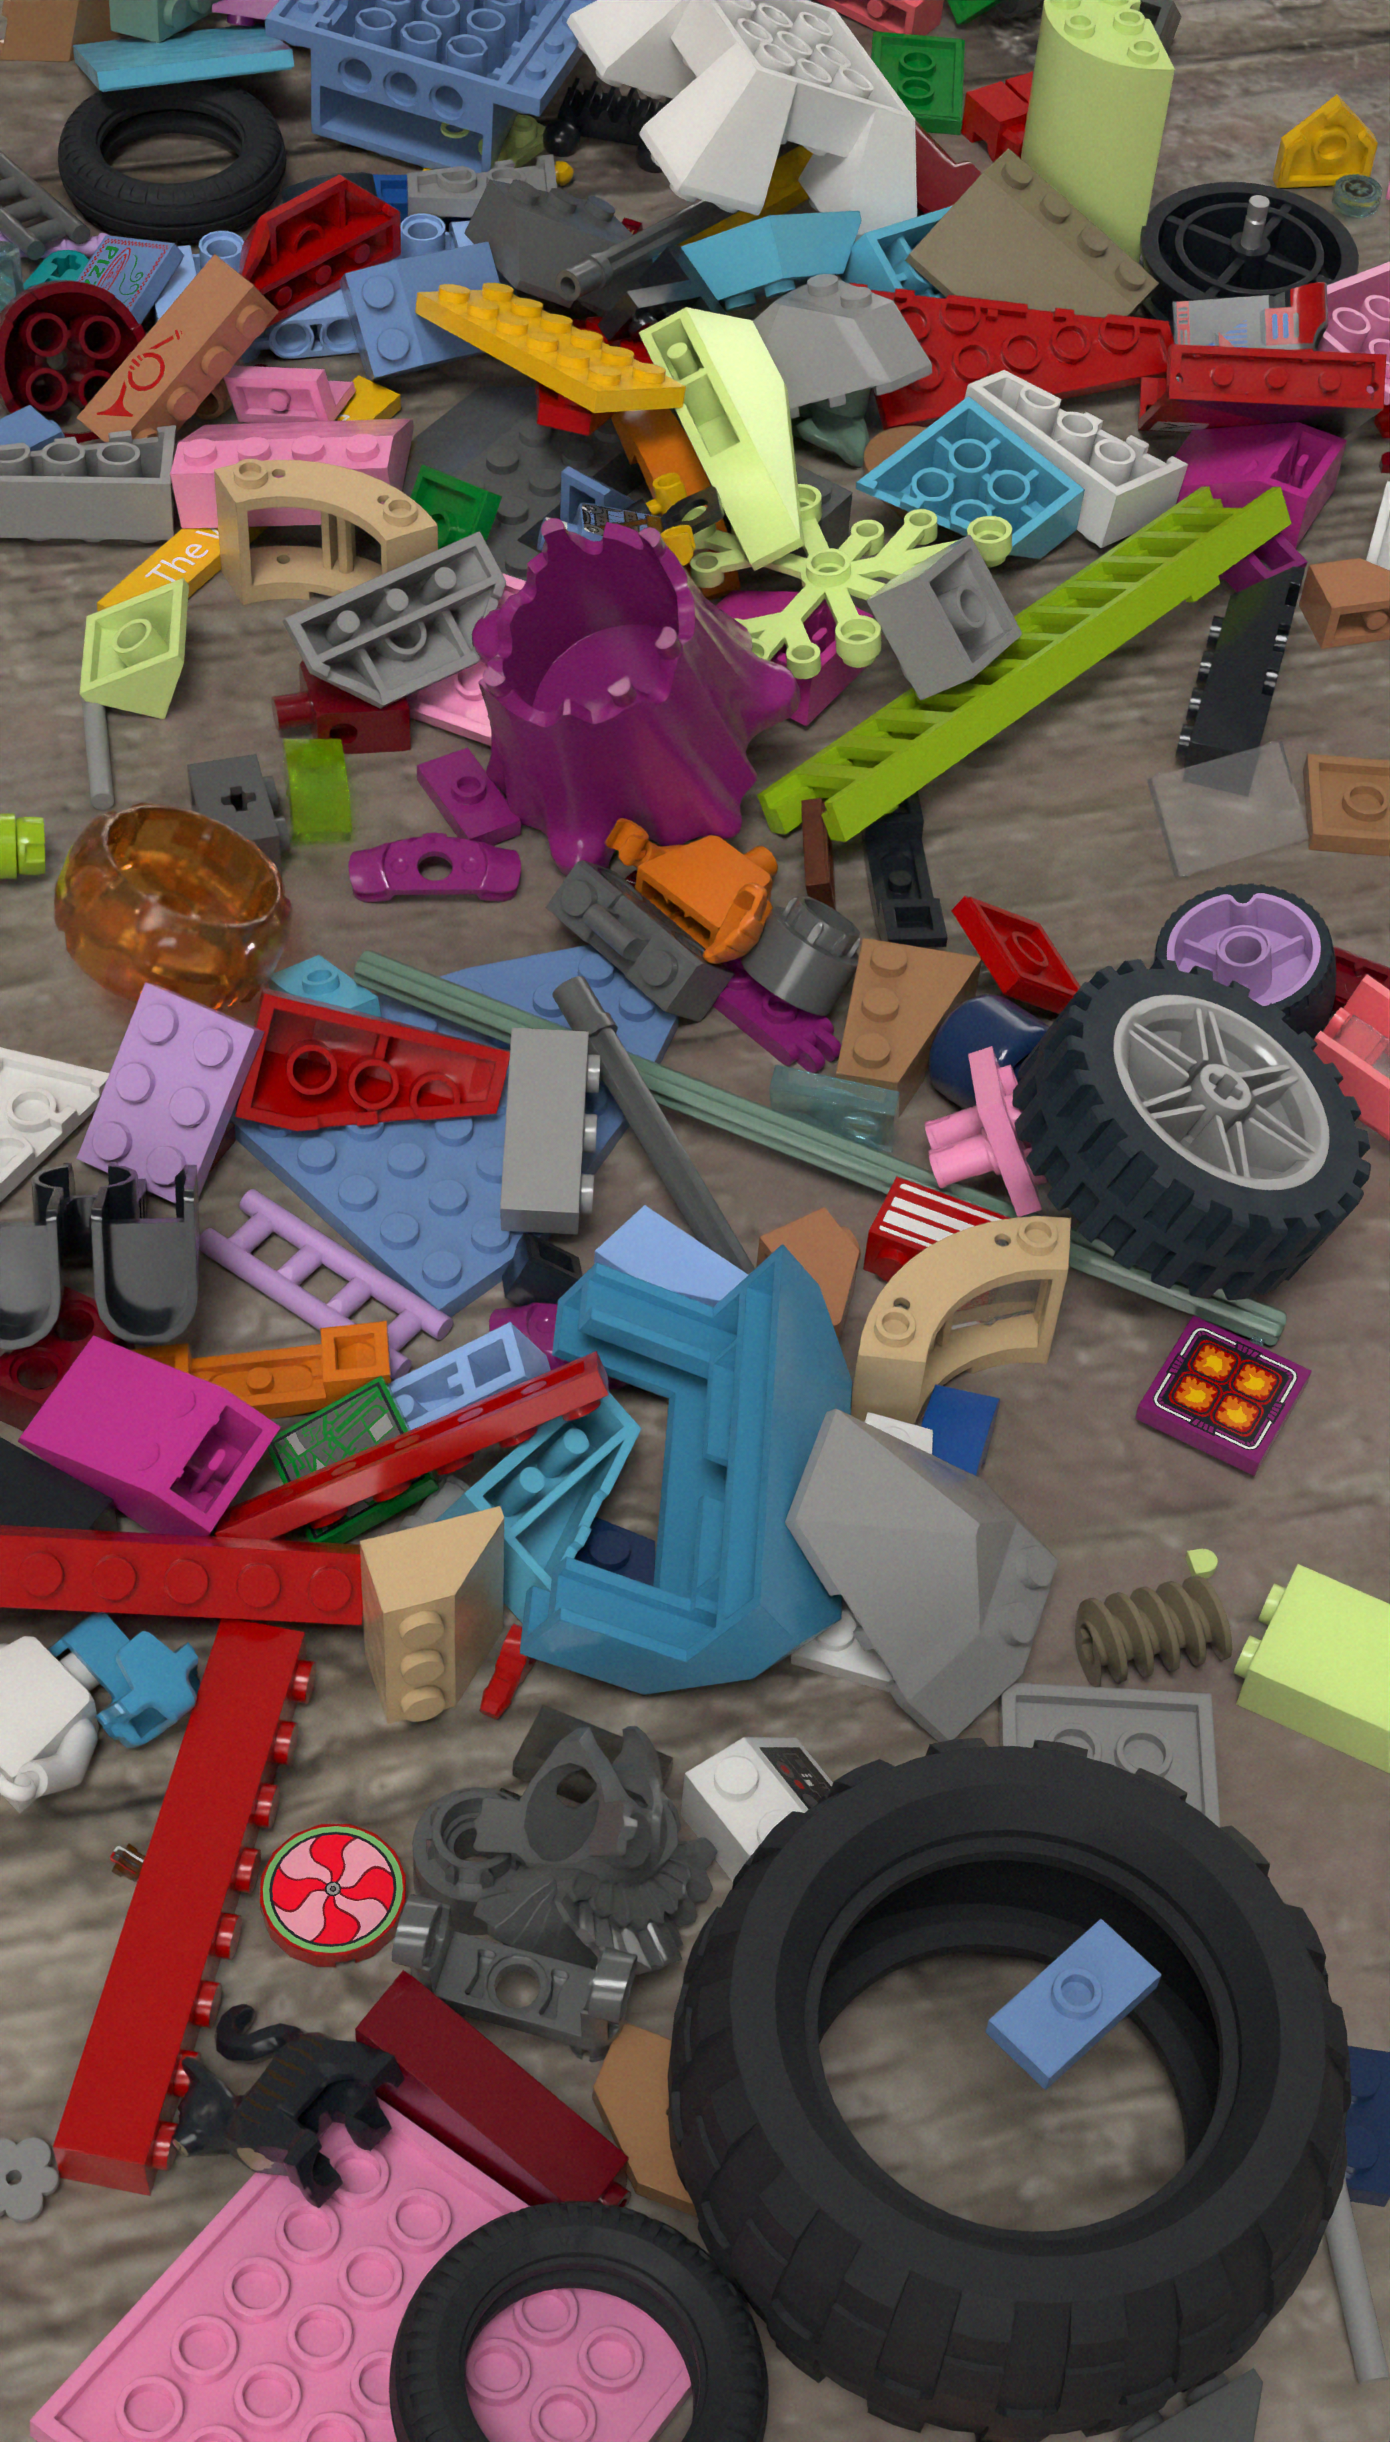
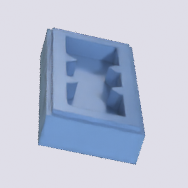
(1073, 2004)

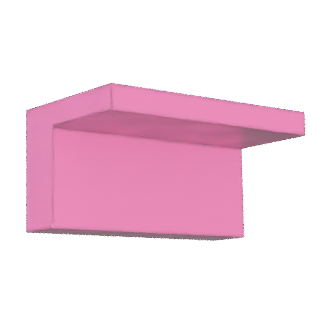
(285, 394)

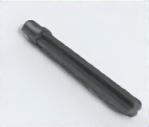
(598, 269)
(648, 1122)

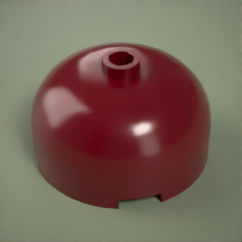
(68, 318)

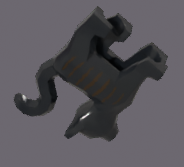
(289, 2106)

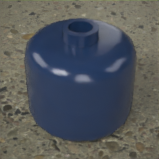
(976, 1026)

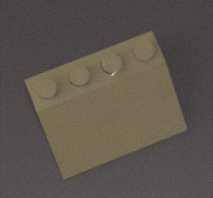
(1028, 246)

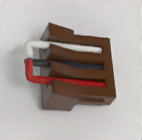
(129, 1862)

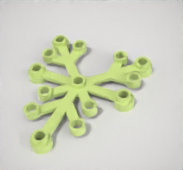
(834, 577)

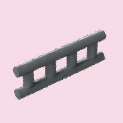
(37, 203)

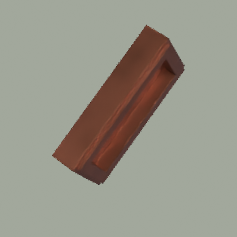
(817, 853)

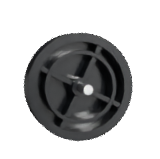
(1239, 244)

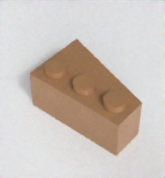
(897, 1008)

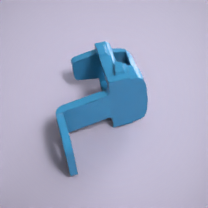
(143, 1676)

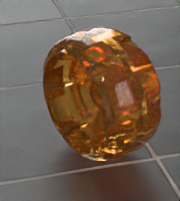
(172, 906)

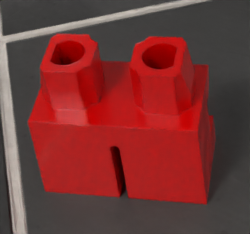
(998, 115)

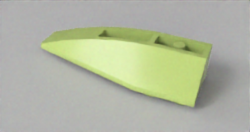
(737, 424)

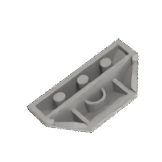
(402, 625)

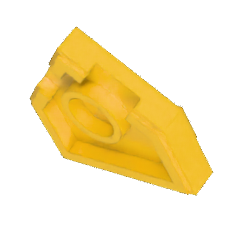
(1325, 148)

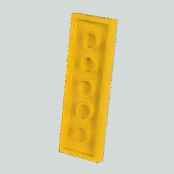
(550, 349)

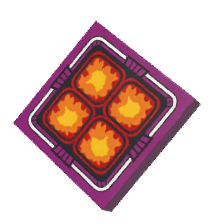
(1223, 1395)

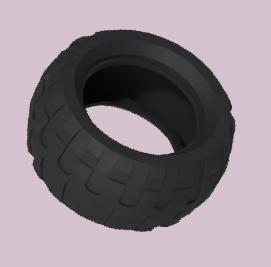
(963, 2316)

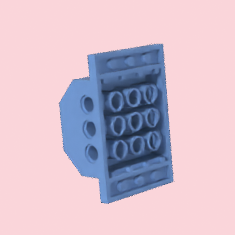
(405, 66)

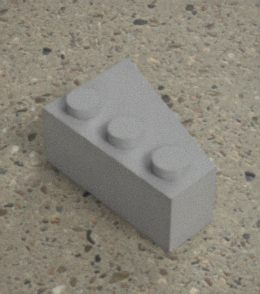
(548, 1131)

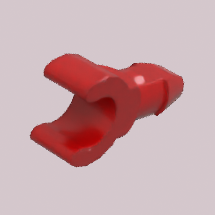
(509, 1672)

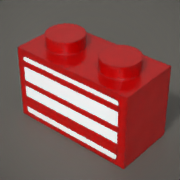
(914, 1220)

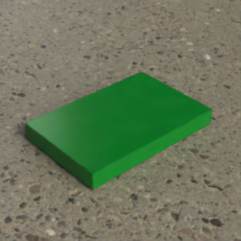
(925, 76)

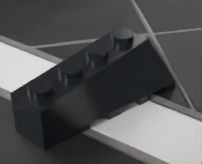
(1241, 671)

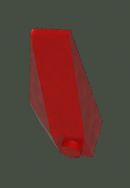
(354, 1068)

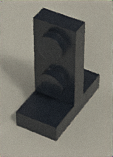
(666, 289)

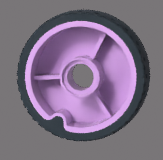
(1262, 942)

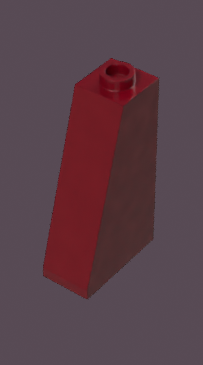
(487, 2104)

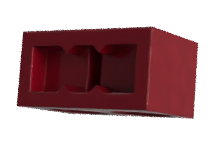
(49, 1359)

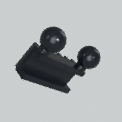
(602, 117)

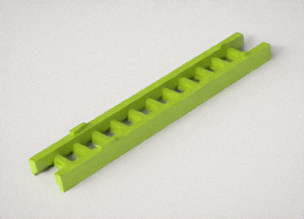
(1060, 639)

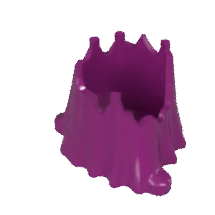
(622, 696)

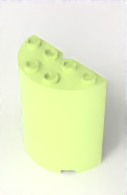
(1099, 112)

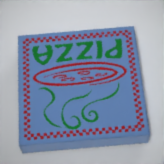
(133, 270)

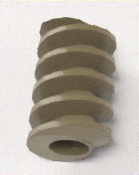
(1151, 1625)

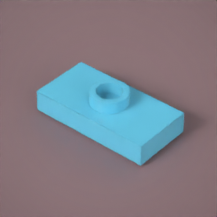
(325, 983)

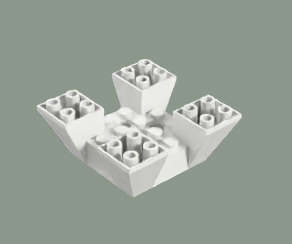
(761, 80)

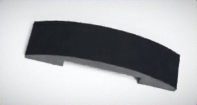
(901, 880)

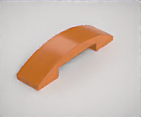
(662, 447)
(292, 1378)

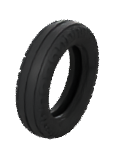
(172, 209)
(584, 2249)

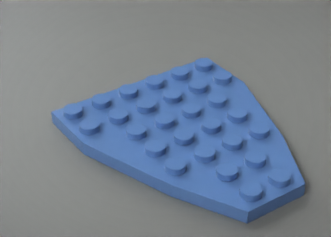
(429, 1191)

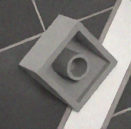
(945, 618)

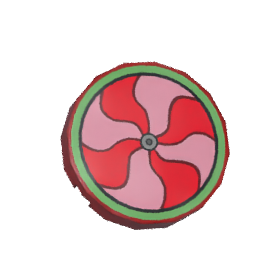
(332, 1894)

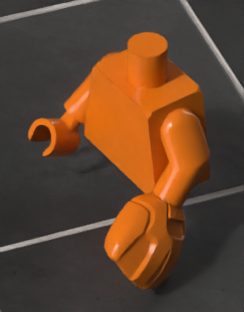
(702, 887)

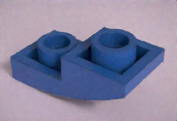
(961, 1426)

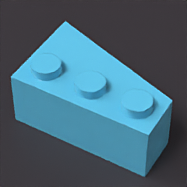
(551, 1493)

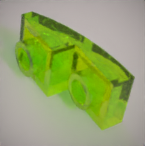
(317, 790)

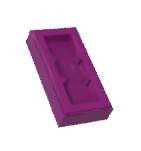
(468, 798)

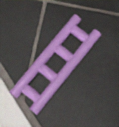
(317, 1250)

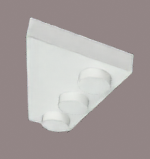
(40, 1109)

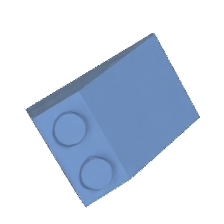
(383, 306)

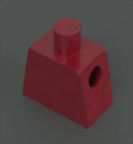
(340, 715)

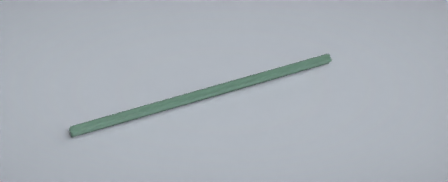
(799, 1139)

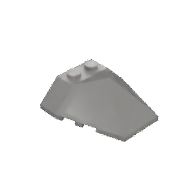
(838, 342)
(927, 1565)

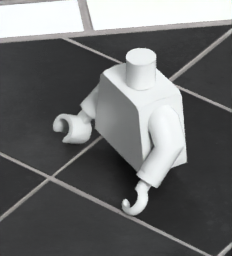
(44, 1722)

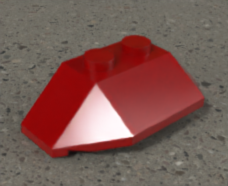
(315, 239)

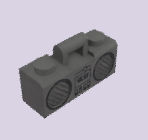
(639, 940)

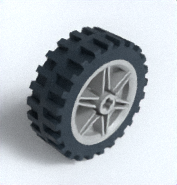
(1190, 1129)

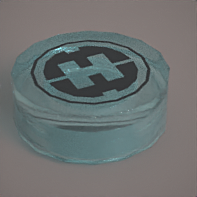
(1357, 195)

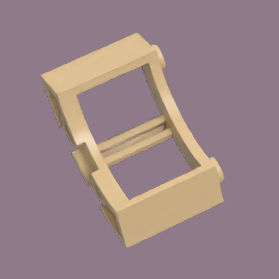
(344, 501)

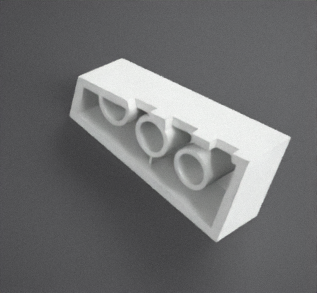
(1119, 478)

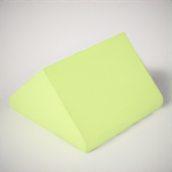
(136, 651)

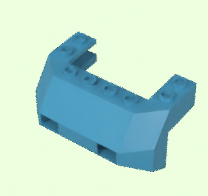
(741, 1424)

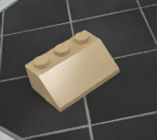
(431, 1610)

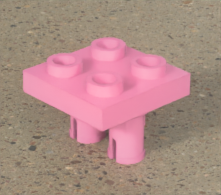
(986, 1136)

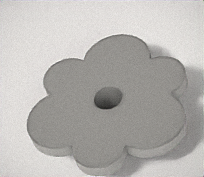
(30, 2164)

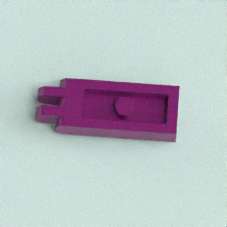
(776, 1024)

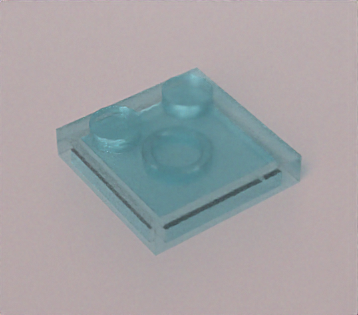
(838, 1105)

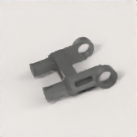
(573, 2002)

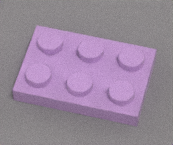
(170, 1090)

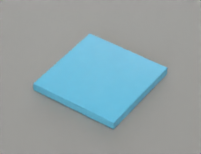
(182, 57)

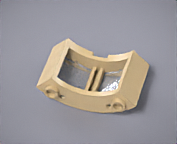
(960, 1307)

